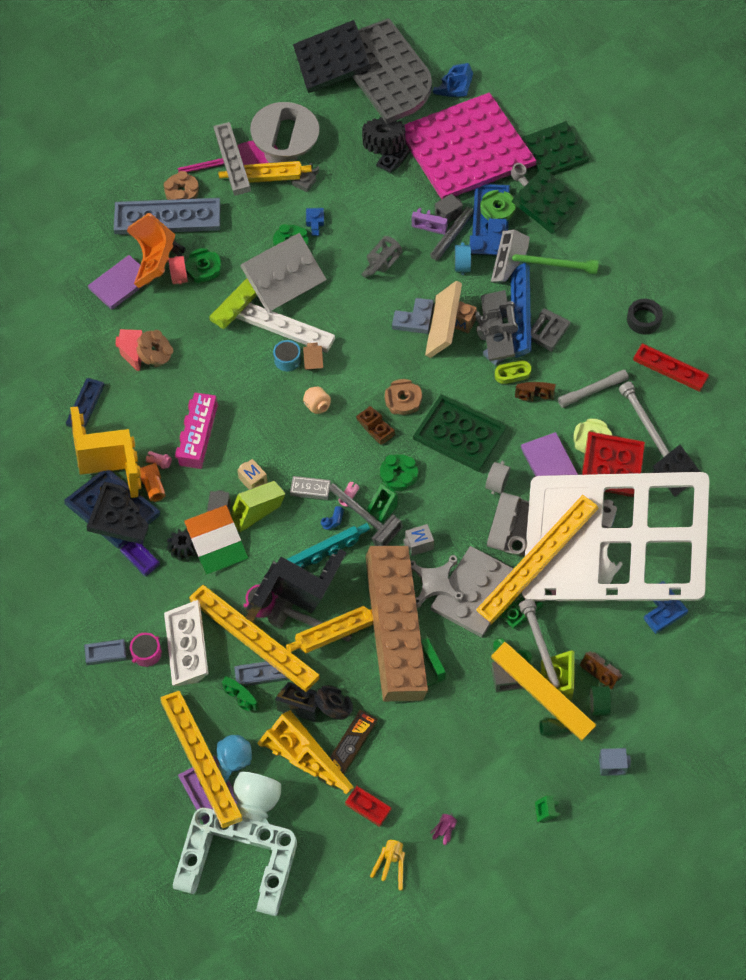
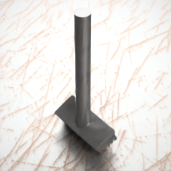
(385, 532)

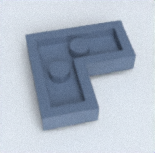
(418, 320)

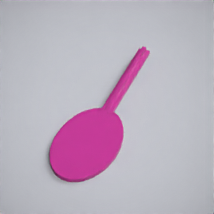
(249, 154)

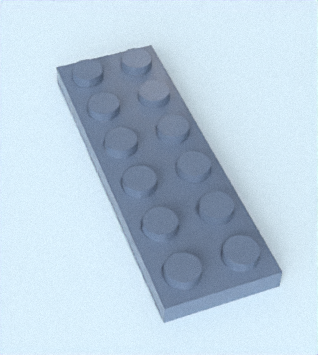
(177, 215)

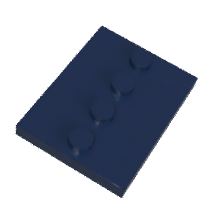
(85, 498)

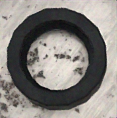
(648, 305)

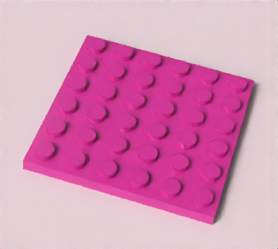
(466, 146)

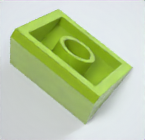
(564, 670)

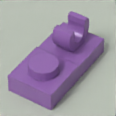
(429, 222)

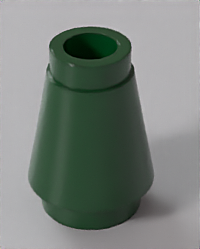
(551, 727)

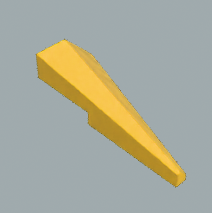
(296, 744)

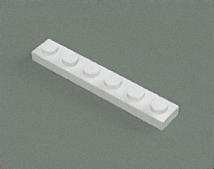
(286, 326)

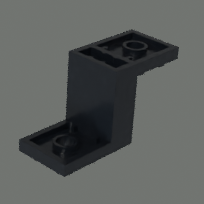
(294, 584)

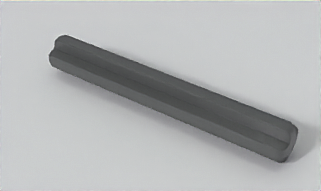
(451, 234)

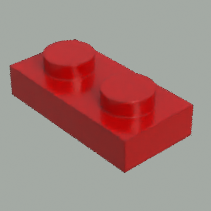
(368, 806)

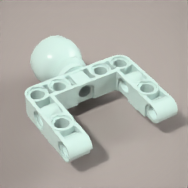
(254, 797)

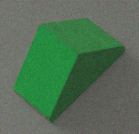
(383, 503)

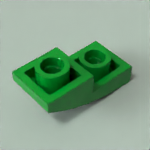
(513, 614)
(244, 697)

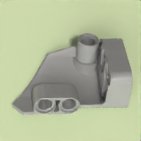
(509, 524)

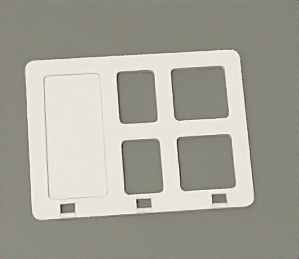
(576, 566)

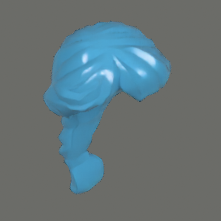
(233, 755)

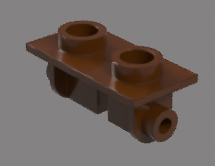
(595, 666)

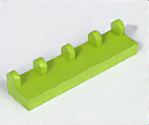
(233, 305)

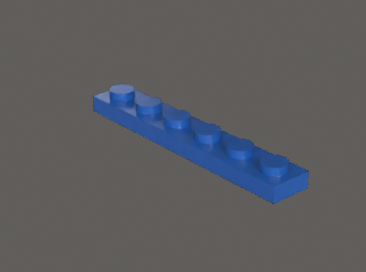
(521, 297)

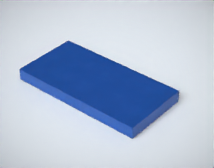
(480, 223)

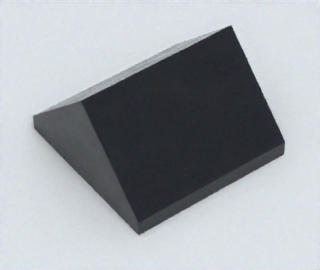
(298, 701)

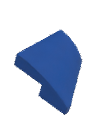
(456, 82)

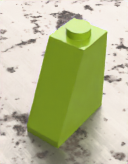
(256, 504)

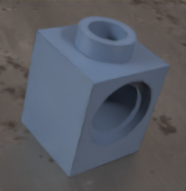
(614, 762)

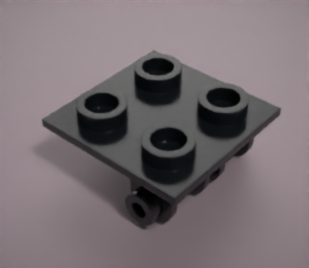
(675, 462)

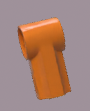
(151, 479)

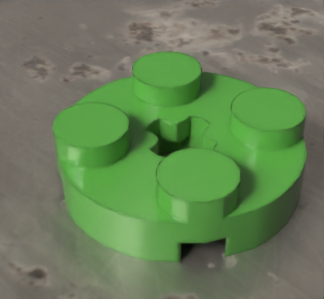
(494, 197)

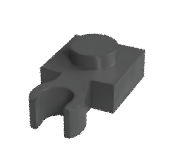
(306, 179)

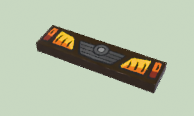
(352, 742)

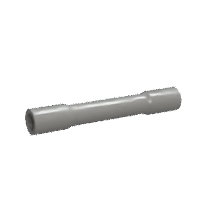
(611, 380)

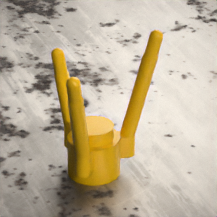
(391, 853)

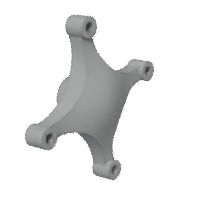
(436, 581)

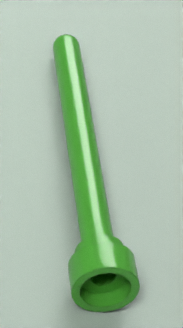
(589, 266)

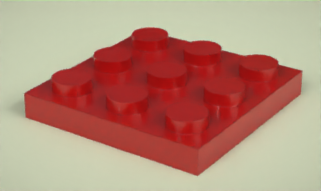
(613, 456)

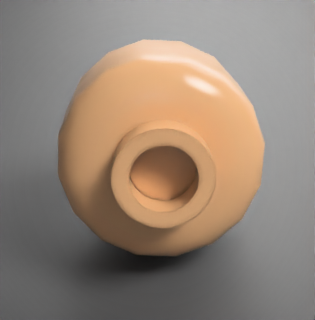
(316, 400)

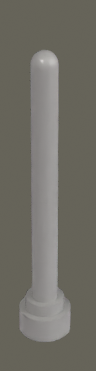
(628, 391)
(529, 608)

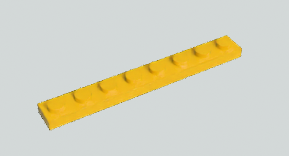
(537, 559)
(255, 638)
(201, 760)

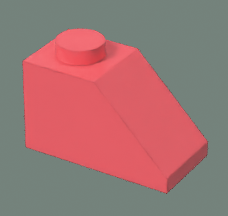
(127, 346)

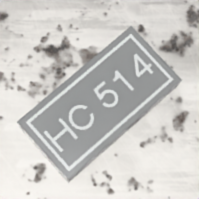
(310, 488)

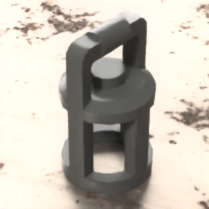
(377, 261)

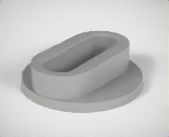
(266, 126)

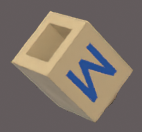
(252, 474)

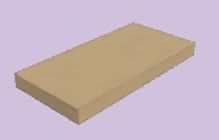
(443, 319)

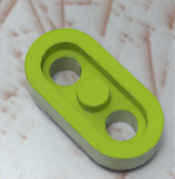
(511, 371)

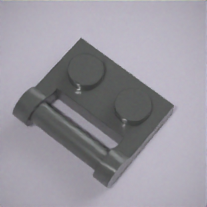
(552, 332)

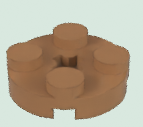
(179, 180)
(159, 341)
(400, 406)

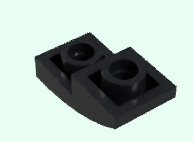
(392, 161)

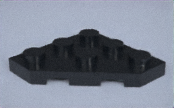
(117, 515)

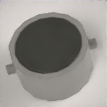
(498, 477)

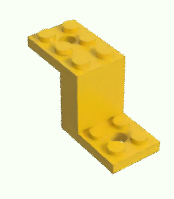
(105, 452)

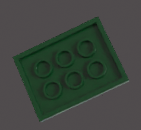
(459, 433)

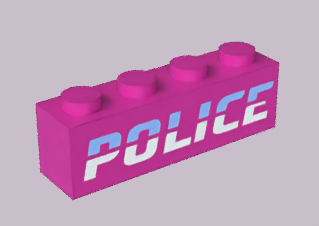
(197, 430)

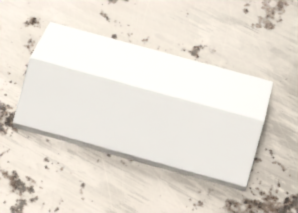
(186, 644)

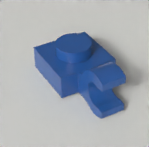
(315, 218)

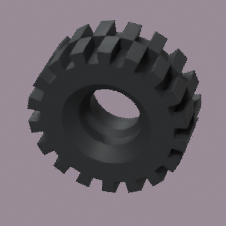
(383, 137)

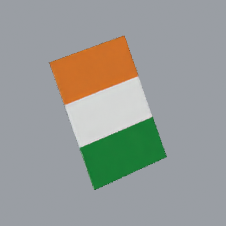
(216, 539)

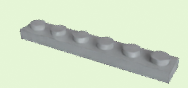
(232, 159)

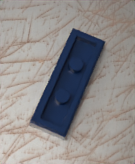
(87, 399)

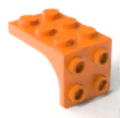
(156, 245)

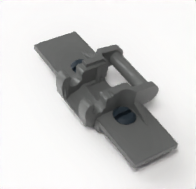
(491, 325)

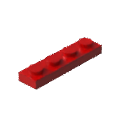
(671, 367)

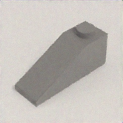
(511, 243)

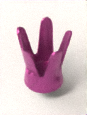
(446, 825)

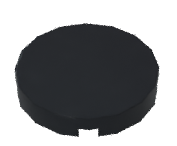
(333, 702)

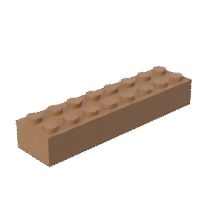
(396, 624)

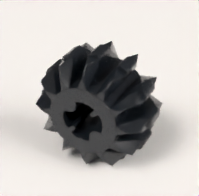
(176, 546)

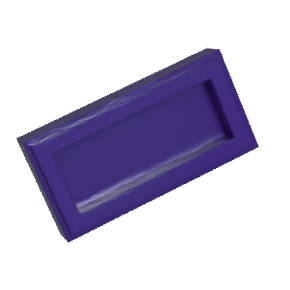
(140, 557)

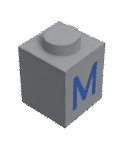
(419, 540)

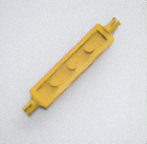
(272, 171)
(332, 630)

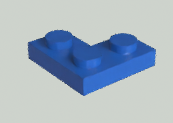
(488, 244)
(665, 613)

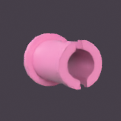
(161, 460)
(350, 491)

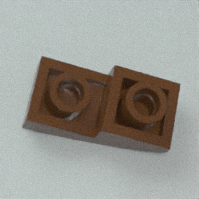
(528, 390)
(375, 426)

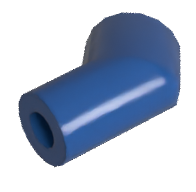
(332, 522)

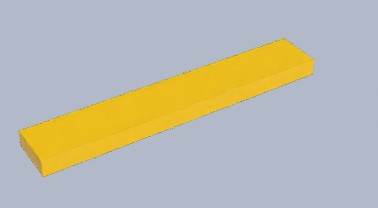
(543, 691)

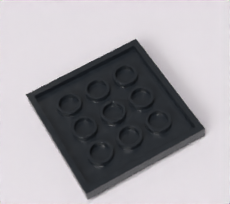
(331, 56)

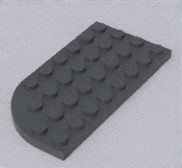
(397, 77)

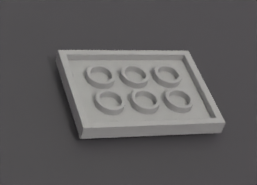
(283, 272)
(476, 579)

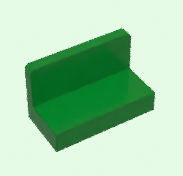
(433, 667)

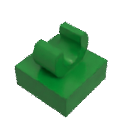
(546, 809)

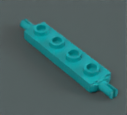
(331, 545)

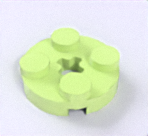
(582, 430)

